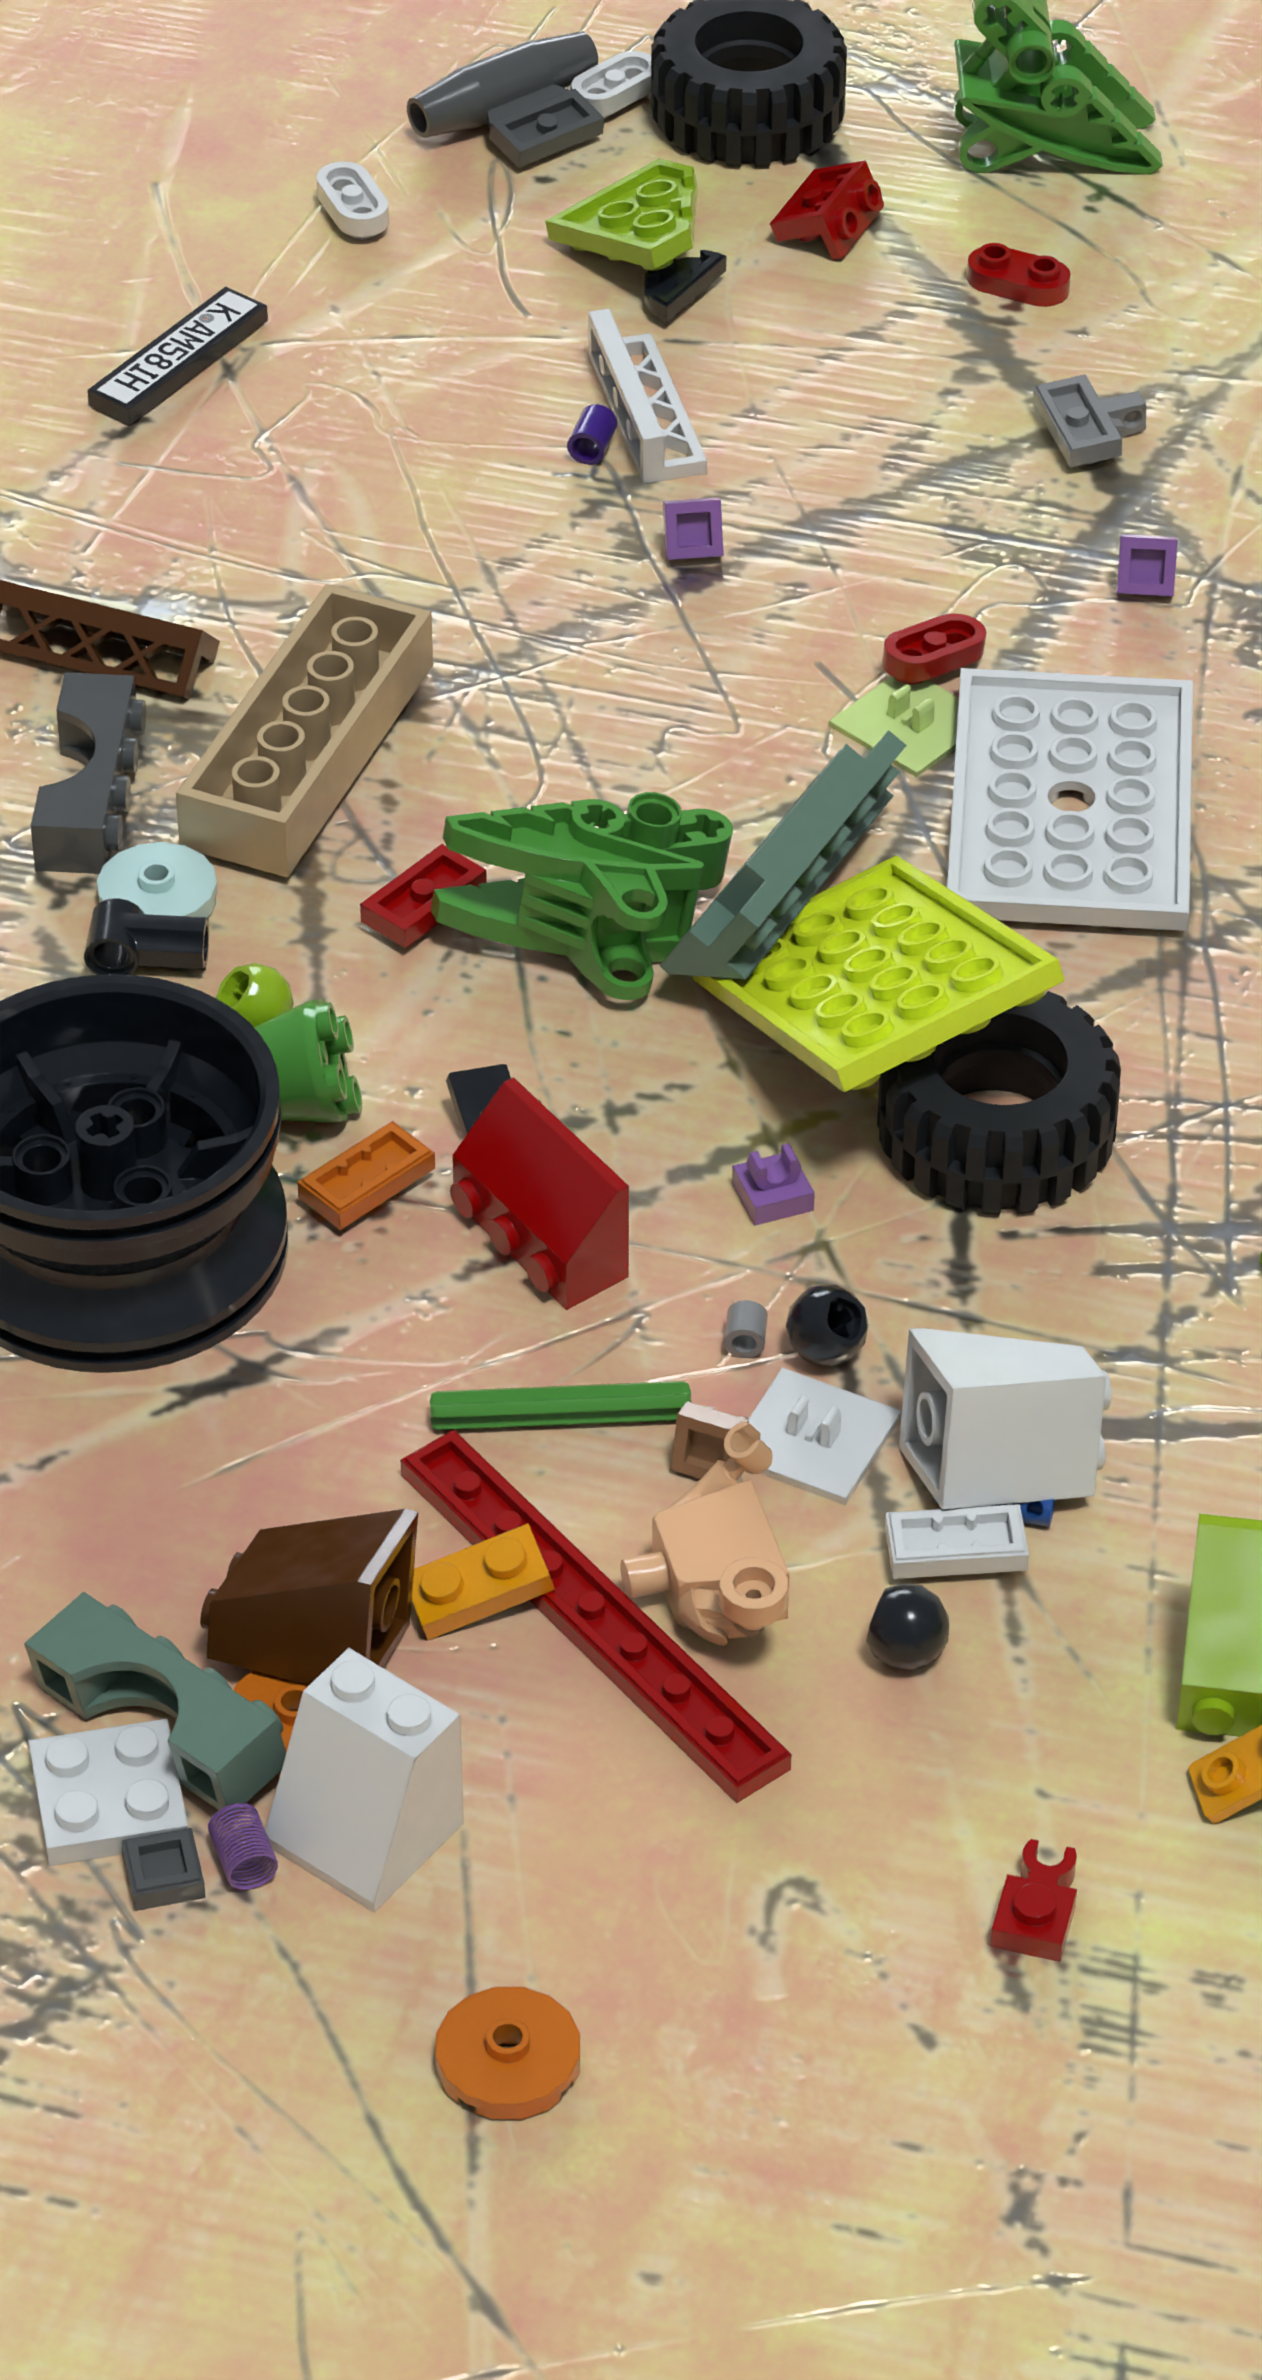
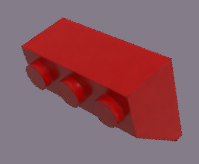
(543, 1197)

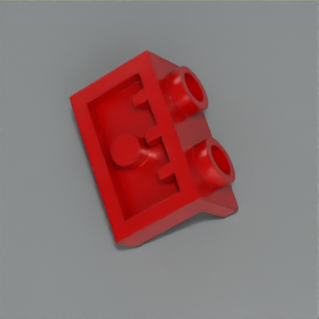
(831, 204)

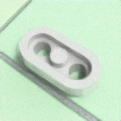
(616, 82)
(352, 199)

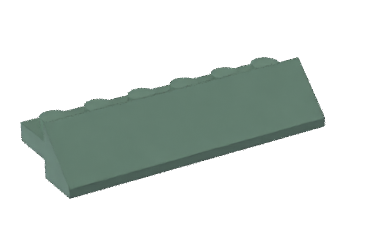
(789, 865)

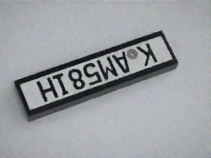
(177, 355)

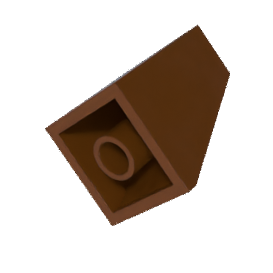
(313, 1594)

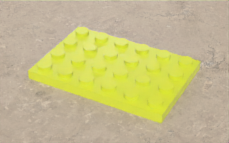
(885, 975)

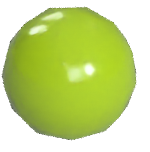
(256, 992)

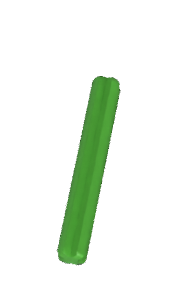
(558, 1405)

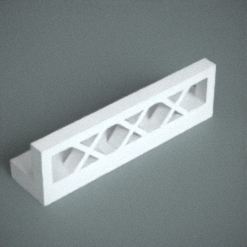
(638, 412)

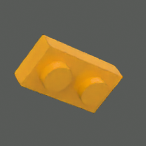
(479, 1581)

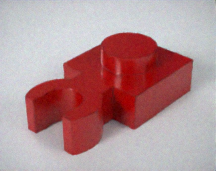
(1037, 1907)

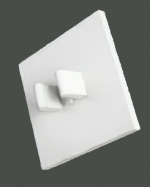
(821, 1434)

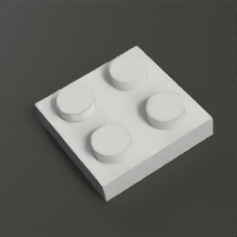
(105, 1789)

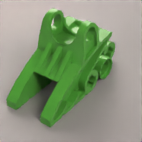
(1046, 99)
(589, 892)

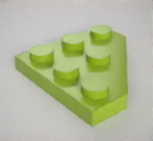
(636, 219)

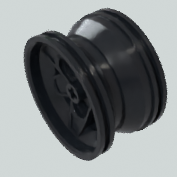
(109, 1222)

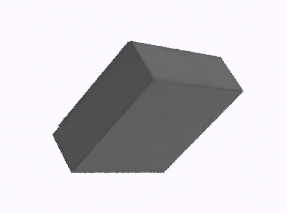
(163, 1869)

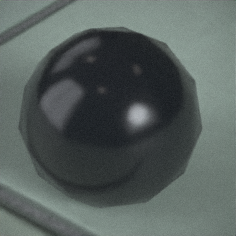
(827, 1325)
(908, 1627)

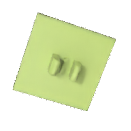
(917, 714)

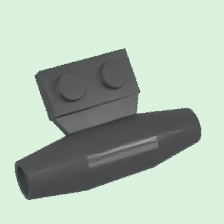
(518, 96)

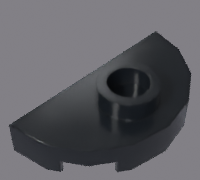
(677, 285)

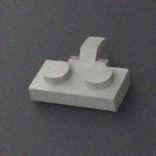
(1088, 425)

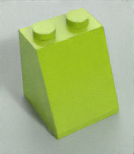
(1224, 1630)

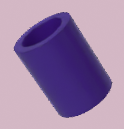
(592, 434)

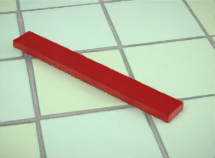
(605, 1622)

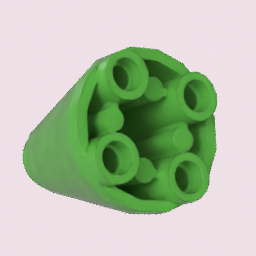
(312, 1063)

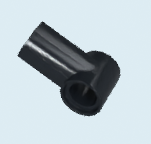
(127, 938)

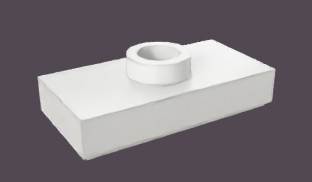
(956, 1541)

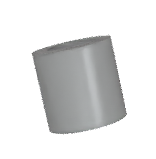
(745, 1329)

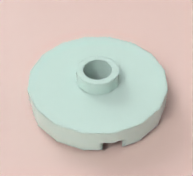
(161, 880)

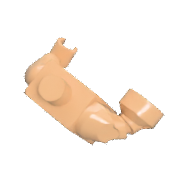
(717, 1550)

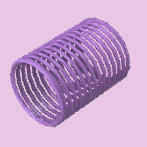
(261, 1839)

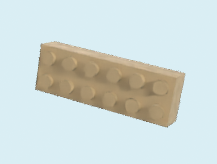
(305, 730)

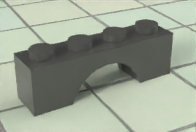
(78, 817)

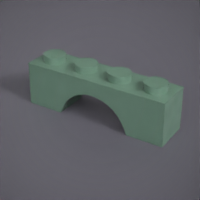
(102, 1661)

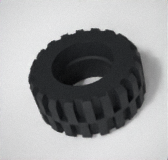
(748, 80)
(1006, 1152)

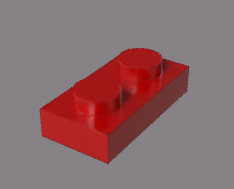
(404, 904)

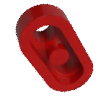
(1018, 275)
(933, 648)

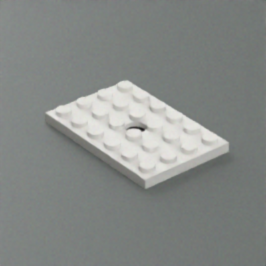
(1092, 734)

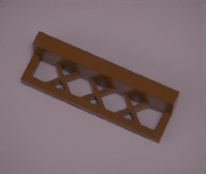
(105, 624)

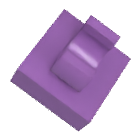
(693, 528)
(1147, 565)
(773, 1186)

